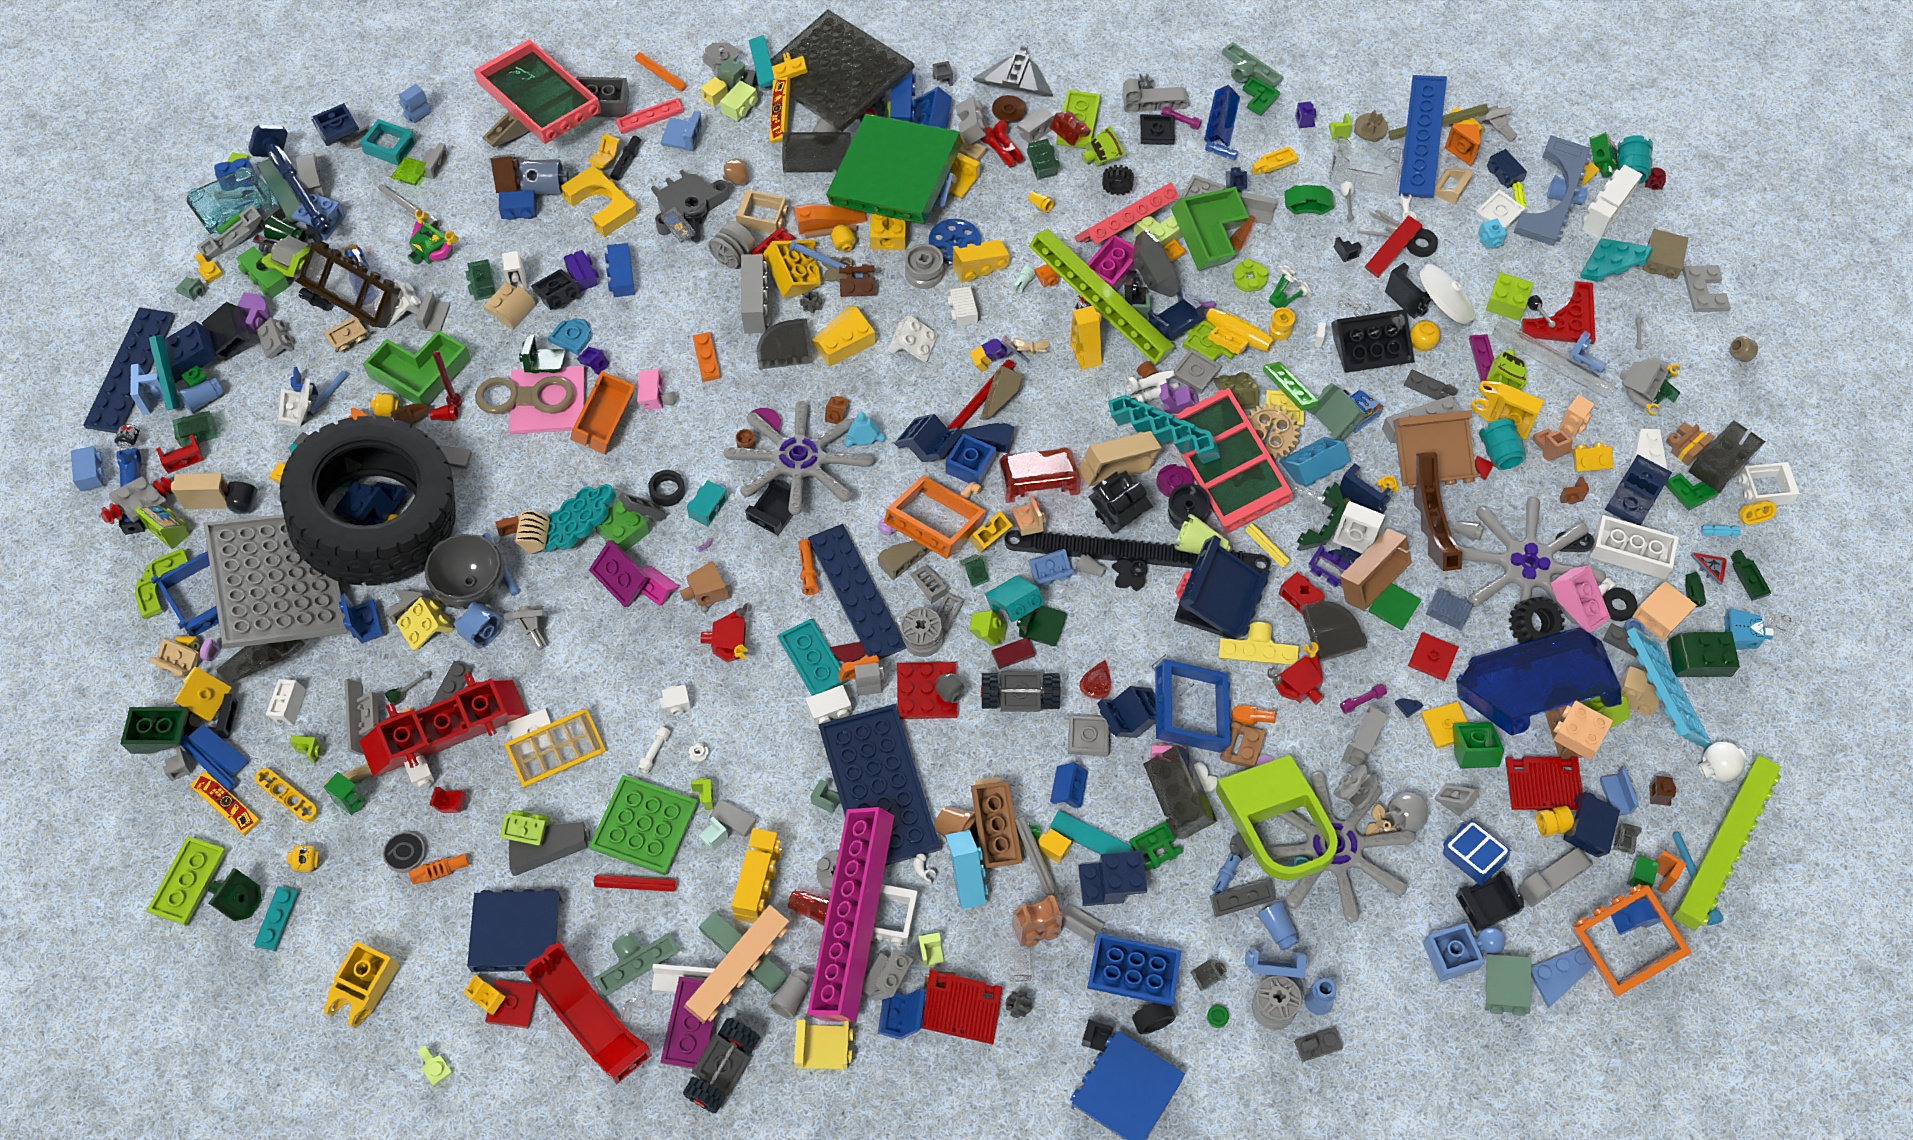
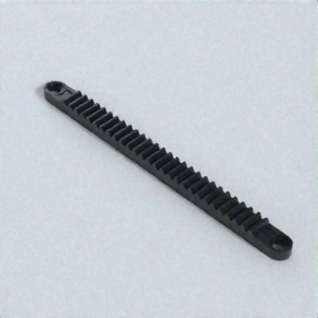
(1116, 549)

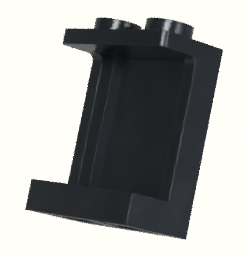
(1406, 293)
(772, 508)
(1490, 902)

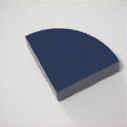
(1408, 706)

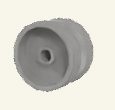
(924, 266)

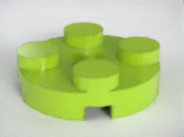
(1251, 267)

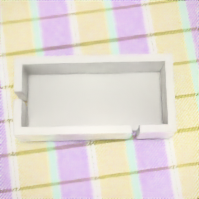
(1611, 201)

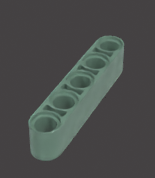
(280, 188)
(726, 937)

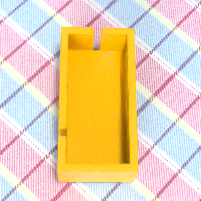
(756, 876)

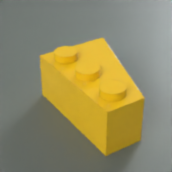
(979, 260)
(1086, 337)

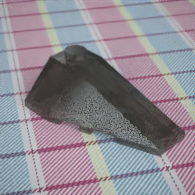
(257, 657)

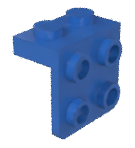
(361, 619)
(902, 1015)

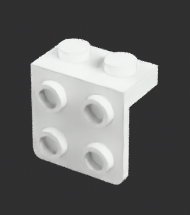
(406, 301)
(294, 405)

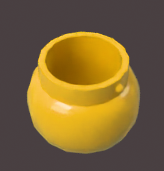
(1425, 336)

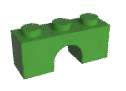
(270, 281)

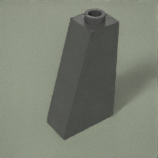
(557, 843)

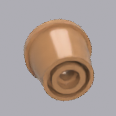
(955, 820)

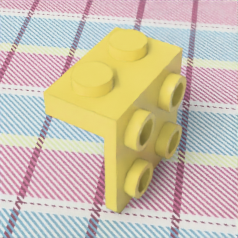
(423, 621)

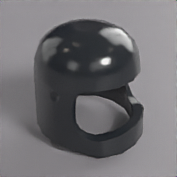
(241, 497)

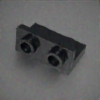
(1133, 292)

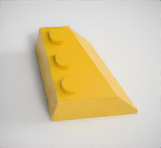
(792, 270)
(844, 336)

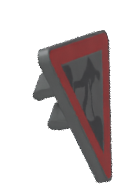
(262, 241)

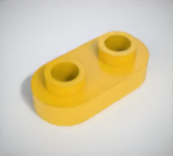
(1756, 512)

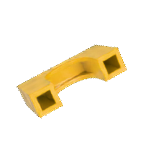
(595, 183)

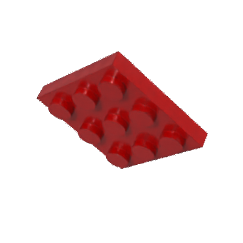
(917, 691)

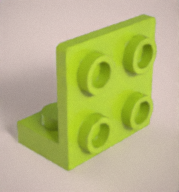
(523, 828)

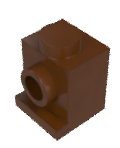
(1662, 790)

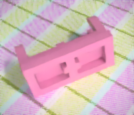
(650, 388)

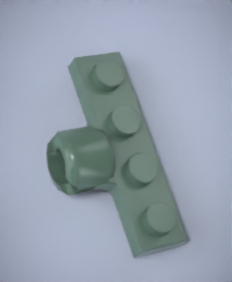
(1249, 66)
(634, 960)

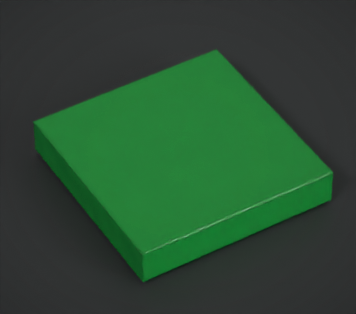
(1395, 606)

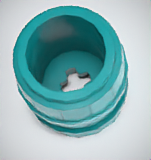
(1636, 154)
(1503, 444)

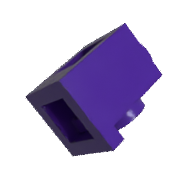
(1305, 115)

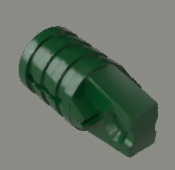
(1695, 589)

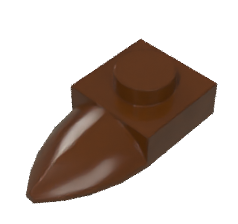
(410, 413)

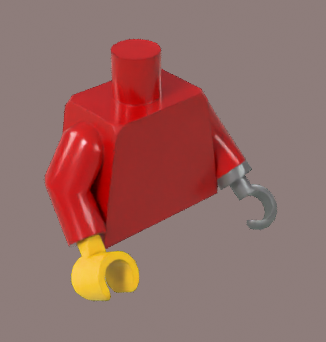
(728, 635)
(1302, 678)

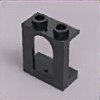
(225, 718)

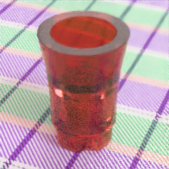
(809, 905)

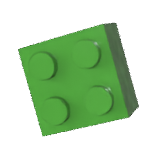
(623, 527)

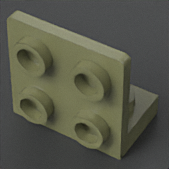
(1242, 387)

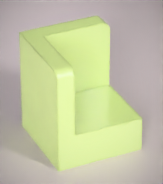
(930, 949)

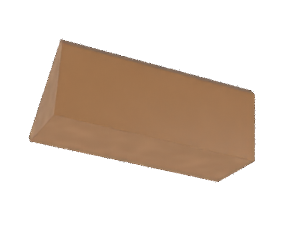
(996, 824)

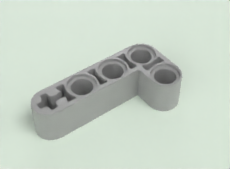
(1152, 99)
(1541, 884)

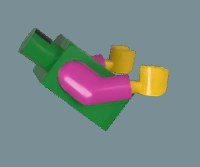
(428, 242)

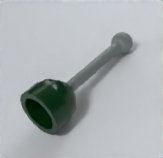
(395, 695)

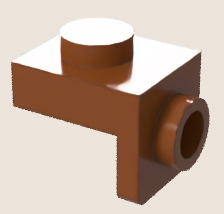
(835, 409)
(1575, 494)
(507, 526)

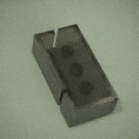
(814, 151)
(1726, 457)
(1180, 792)

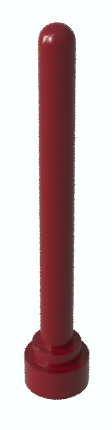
(452, 397)

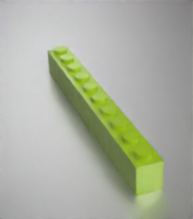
(1101, 296)
(1726, 843)

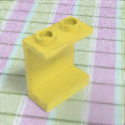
(822, 1046)

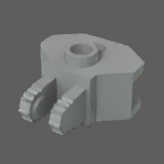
(714, 57)
(1357, 787)

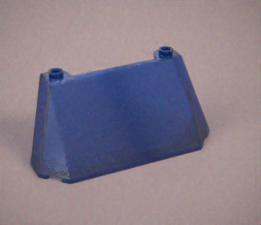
(1537, 678)

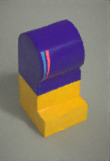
(988, 353)

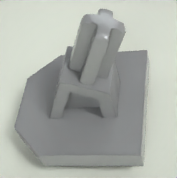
(1498, 118)
(529, 622)

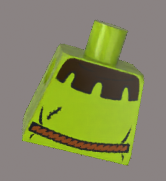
(1103, 148)
(1508, 370)

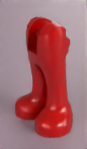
(1010, 150)

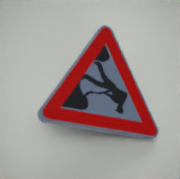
(1011, 347)
(1713, 565)

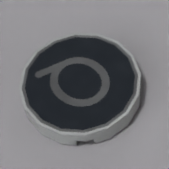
(404, 852)

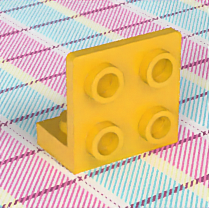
(966, 171)

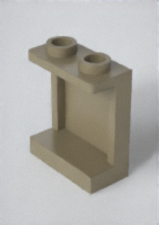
(1667, 254)

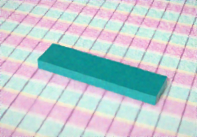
(761, 61)
(164, 372)
(1087, 835)

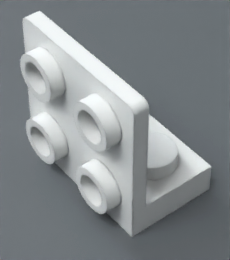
(913, 338)

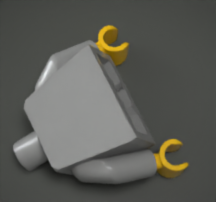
(1645, 380)

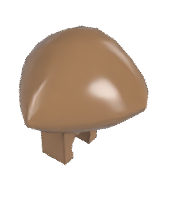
(736, 172)

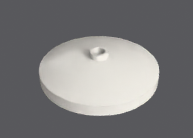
(1447, 294)

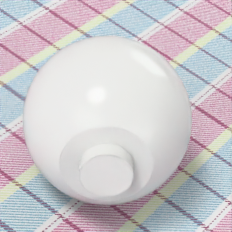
(1722, 762)

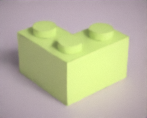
(1164, 232)

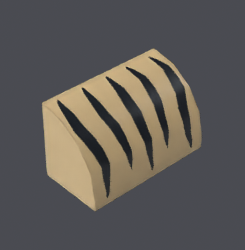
(532, 531)

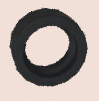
(667, 500)
(1153, 1018)

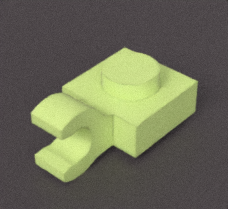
(435, 1068)

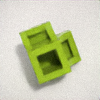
(988, 626)

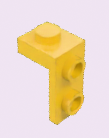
(607, 151)

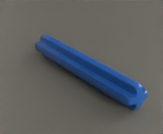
(209, 765)

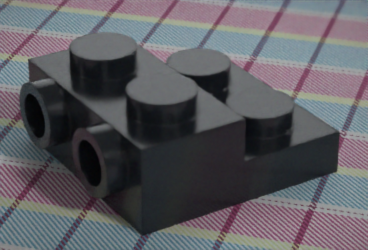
(556, 289)

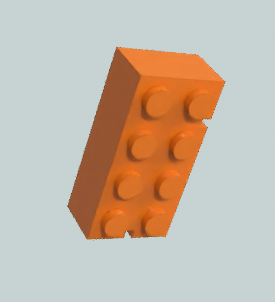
(602, 412)

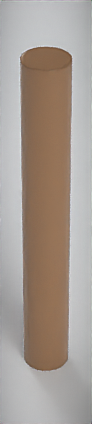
(824, 232)

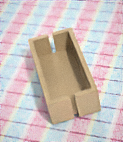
(1128, 453)

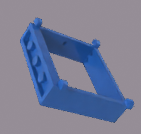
(201, 622)

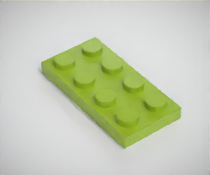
(1085, 108)
(186, 881)

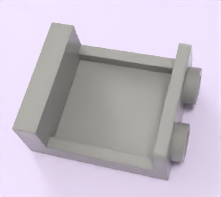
(885, 975)

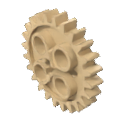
(1286, 438)

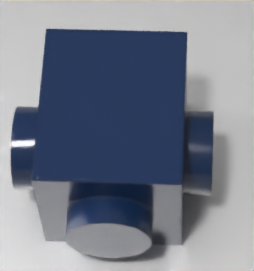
(1236, 178)

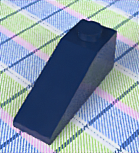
(994, 434)

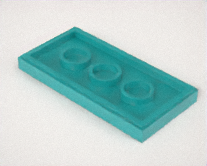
(811, 657)

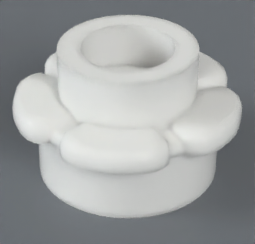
(698, 757)

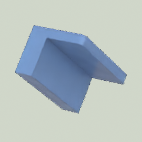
(1620, 792)

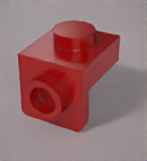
(447, 801)

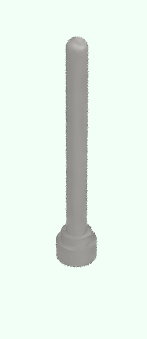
(433, 221)

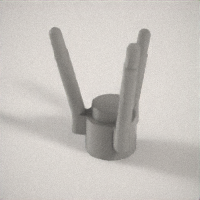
(1391, 227)

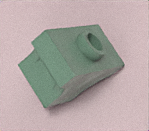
(731, 72)

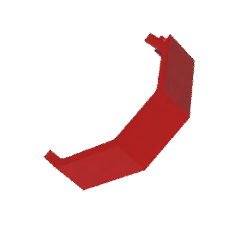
(585, 1013)

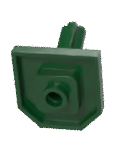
(235, 896)

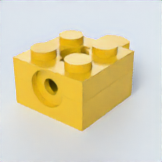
(887, 233)

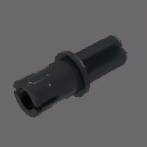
(314, 299)

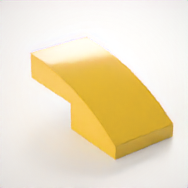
(484, 994)

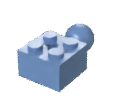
(1459, 940)

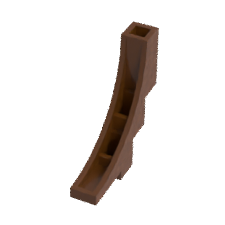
(1428, 501)

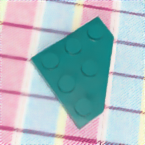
(1615, 258)

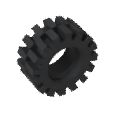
(1118, 173)

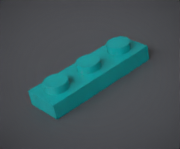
(276, 918)

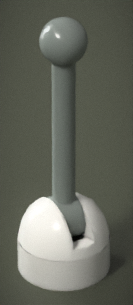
(1347, 190)

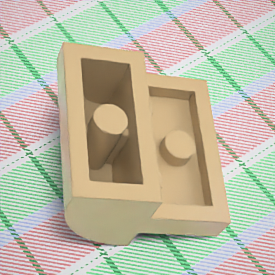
(510, 305)

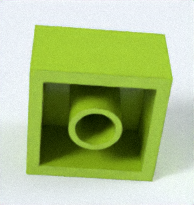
(1509, 296)

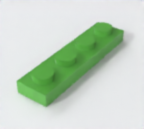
(1290, 386)

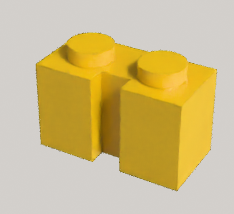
(986, 536)

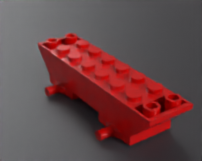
(441, 725)

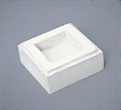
(1320, 334)

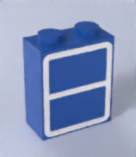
(1476, 852)

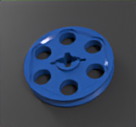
(948, 236)

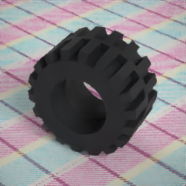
(1522, 619)

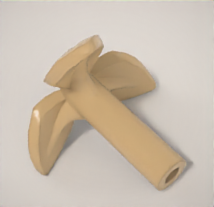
(1378, 814)

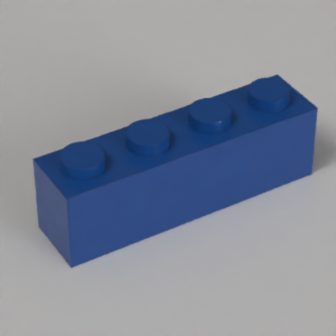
(902, 98)

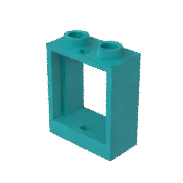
(400, 150)

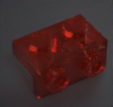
(1069, 127)

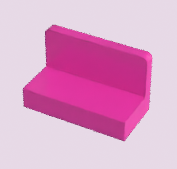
(657, 586)

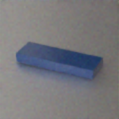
(218, 750)

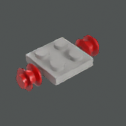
(134, 495)

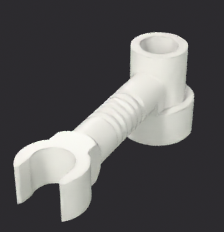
(1406, 208)

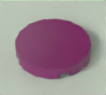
(1168, 482)

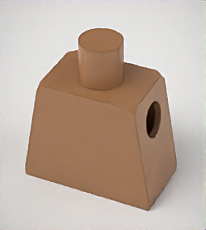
(705, 586)

